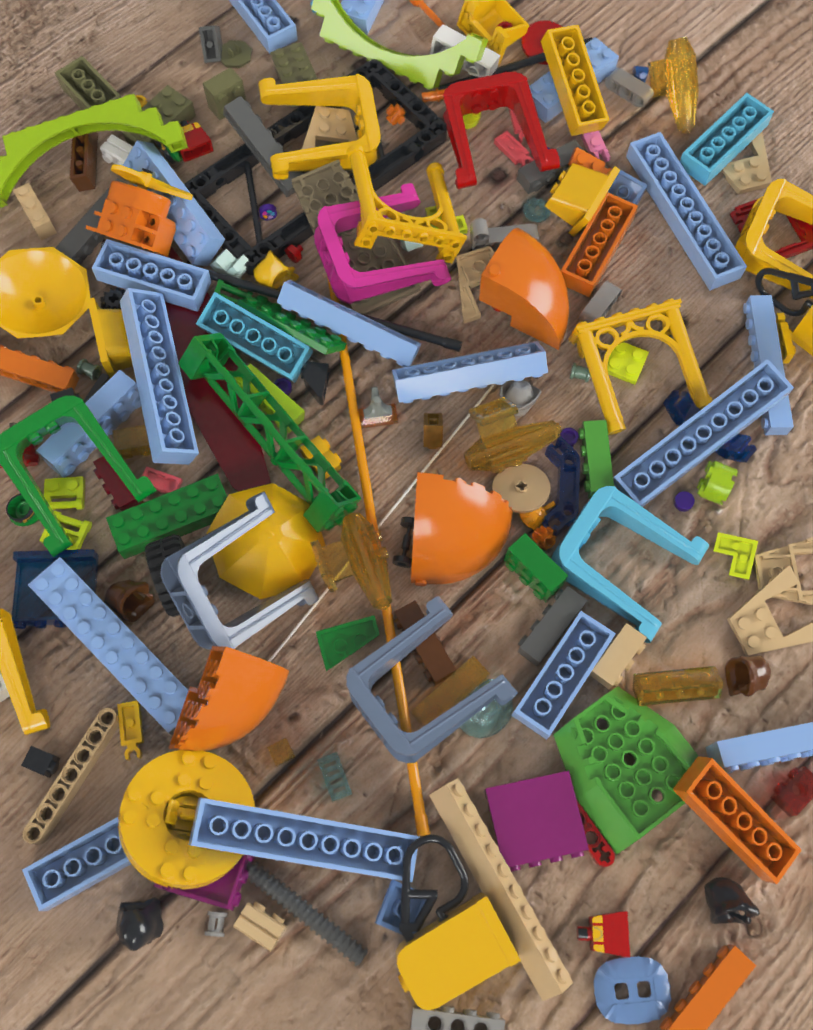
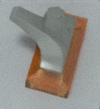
(377, 412)

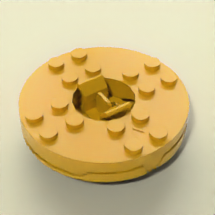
(160, 815)

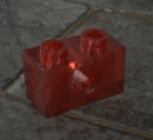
(787, 799)

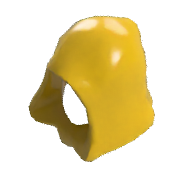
(272, 272)

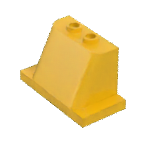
(483, 18)
(579, 194)
(110, 338)

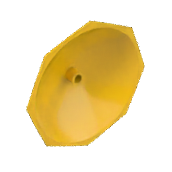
(41, 292)
(274, 551)

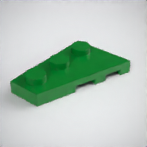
(345, 639)

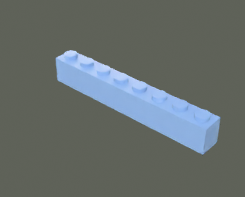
(348, 323)
(765, 345)

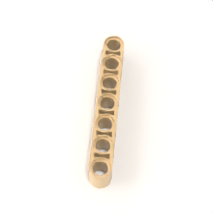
(63, 780)

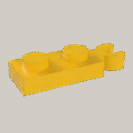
(785, 334)
(130, 727)

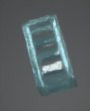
(325, 760)

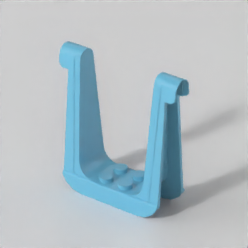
(617, 506)

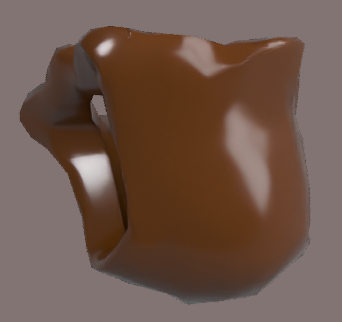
(126, 601)
(747, 675)

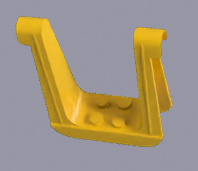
(344, 91)
(780, 198)
(16, 679)

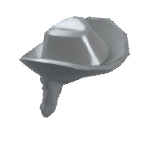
(520, 394)

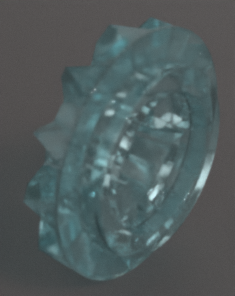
(529, 210)

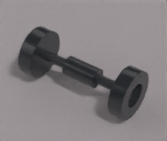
(402, 560)

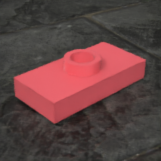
(162, 481)

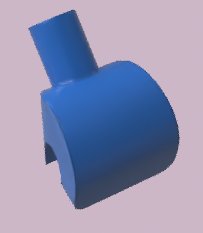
(640, 73)

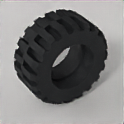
(155, 555)

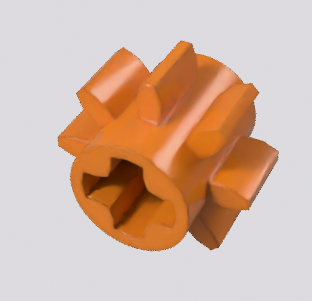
(396, 114)
(544, 537)

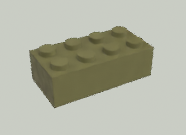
(293, 64)
(85, 84)
(171, 106)

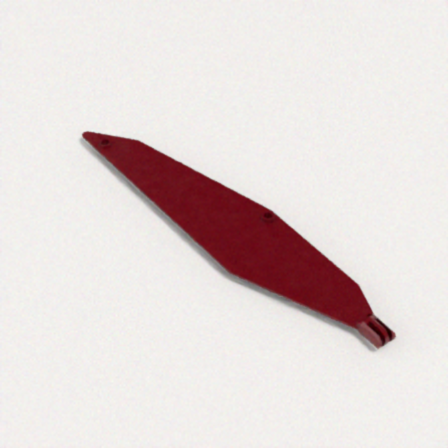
(227, 437)

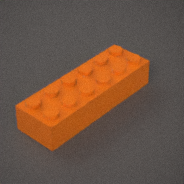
(598, 244)
(737, 819)

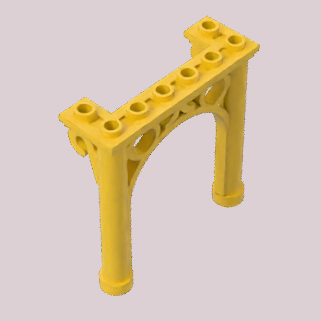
(403, 226)
(672, 324)

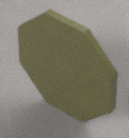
(235, 54)

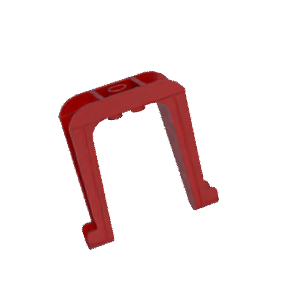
(490, 93)

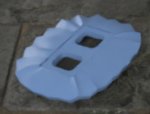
(634, 1008)

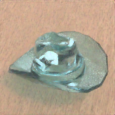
(489, 719)

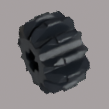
(112, 299)

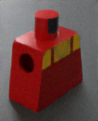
(197, 141)
(607, 933)

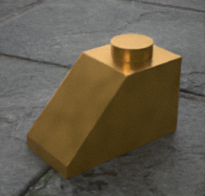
(433, 430)

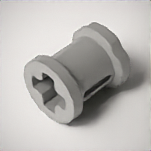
(211, 931)

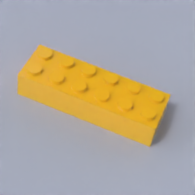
(574, 80)

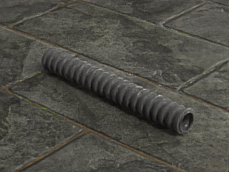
(306, 913)

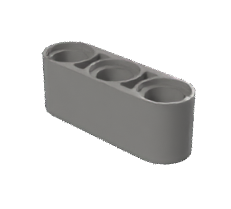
(629, 87)
(600, 303)

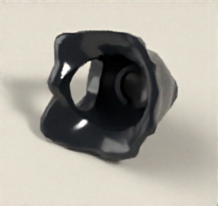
(726, 899)
(139, 927)

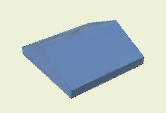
(627, 187)
(390, 910)

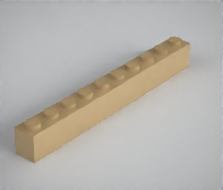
(502, 890)

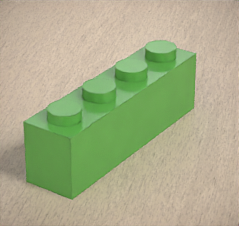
(596, 456)

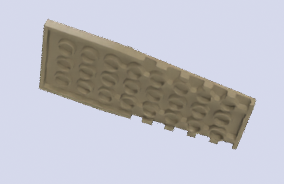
(332, 186)

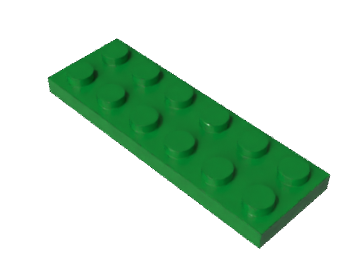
(291, 324)

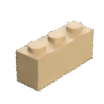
(34, 211)
(618, 657)

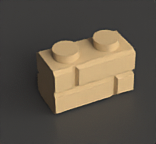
(260, 925)

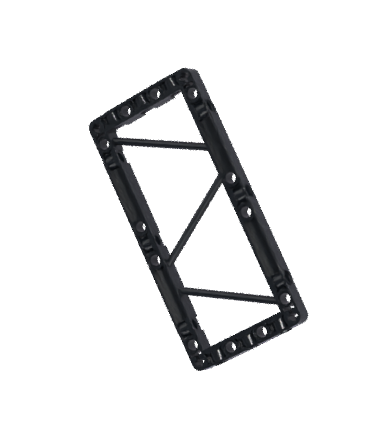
(291, 127)

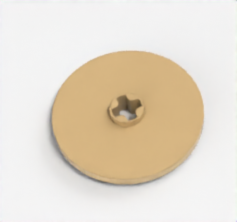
(535, 486)

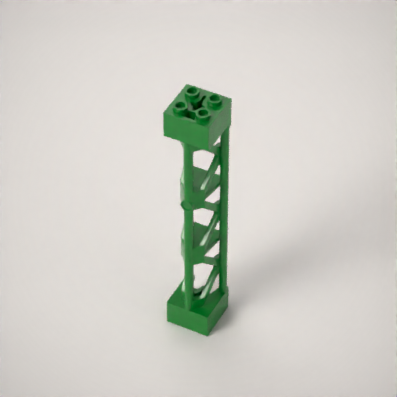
(206, 360)

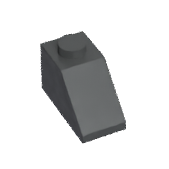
(211, 43)

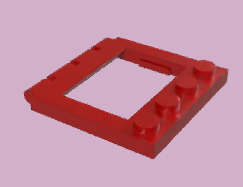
(803, 230)

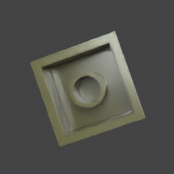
(223, 90)

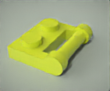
(65, 488)
(76, 537)

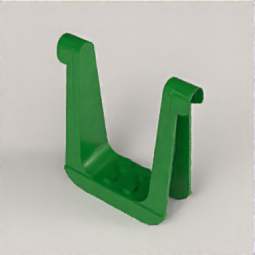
(31, 431)

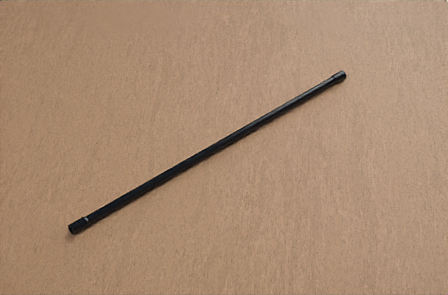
(445, 342)

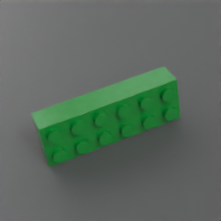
(169, 514)

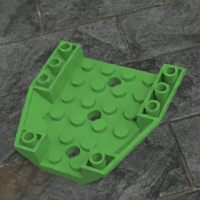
(606, 787)

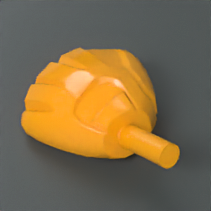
(535, 518)

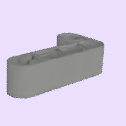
(482, 236)

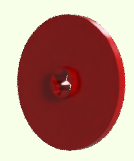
(532, 39)

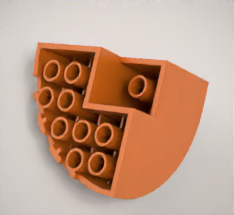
(529, 287)
(456, 529)
(229, 701)

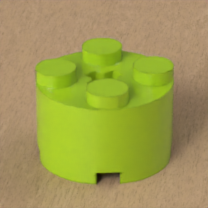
(717, 482)

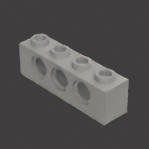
(447, 1016)

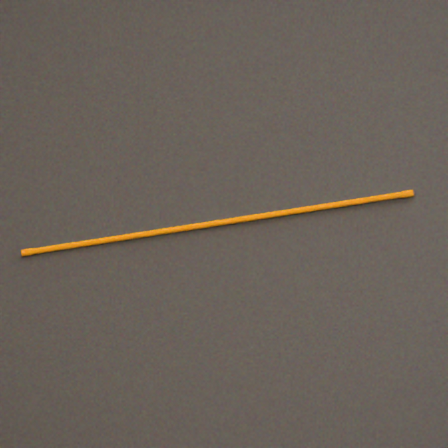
(420, 817)

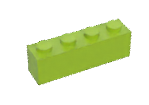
(285, 401)

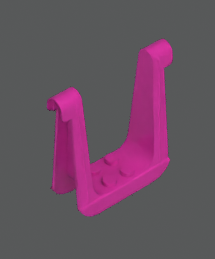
(354, 285)

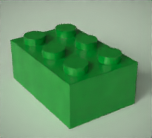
(535, 568)

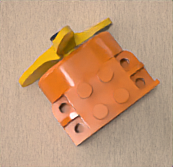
(138, 214)

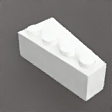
(447, 38)

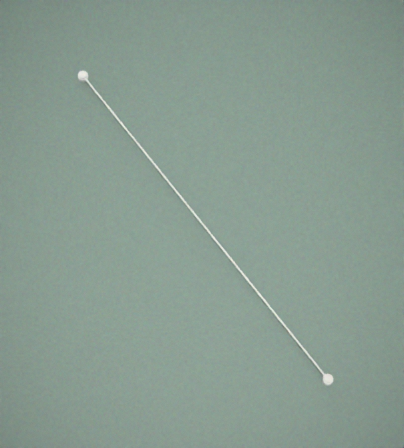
(387, 515)

